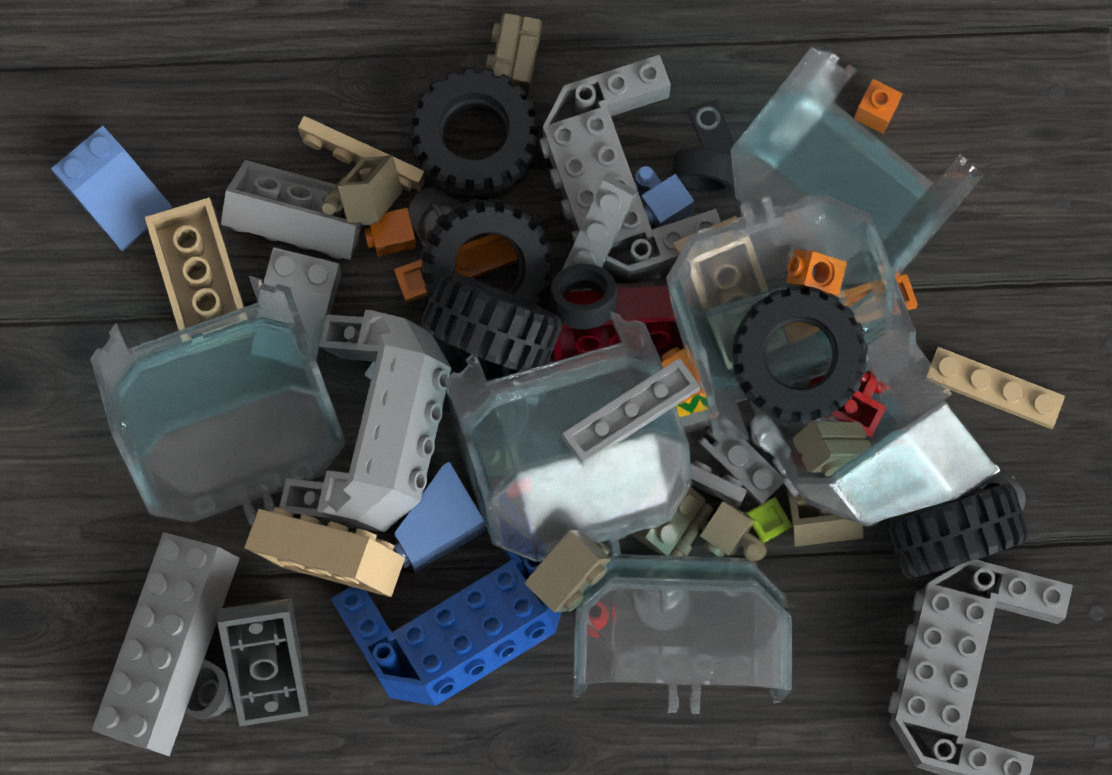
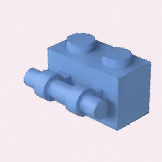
(663, 201)

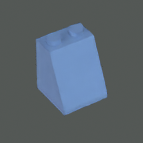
(439, 522)

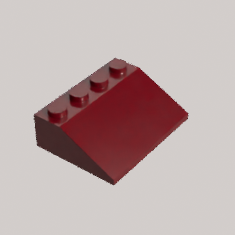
(642, 304)

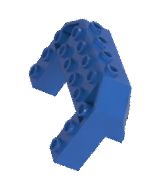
(456, 638)

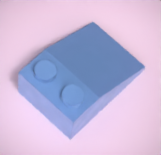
(110, 187)

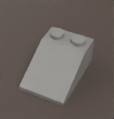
(312, 286)

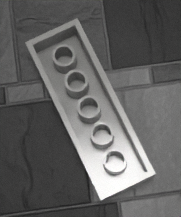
(166, 643)

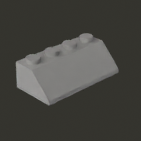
(288, 210)

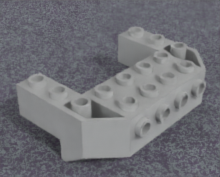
(586, 149)
(395, 426)
(946, 662)

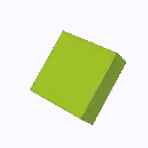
(769, 520)

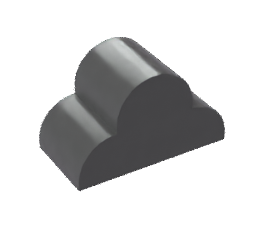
(263, 661)

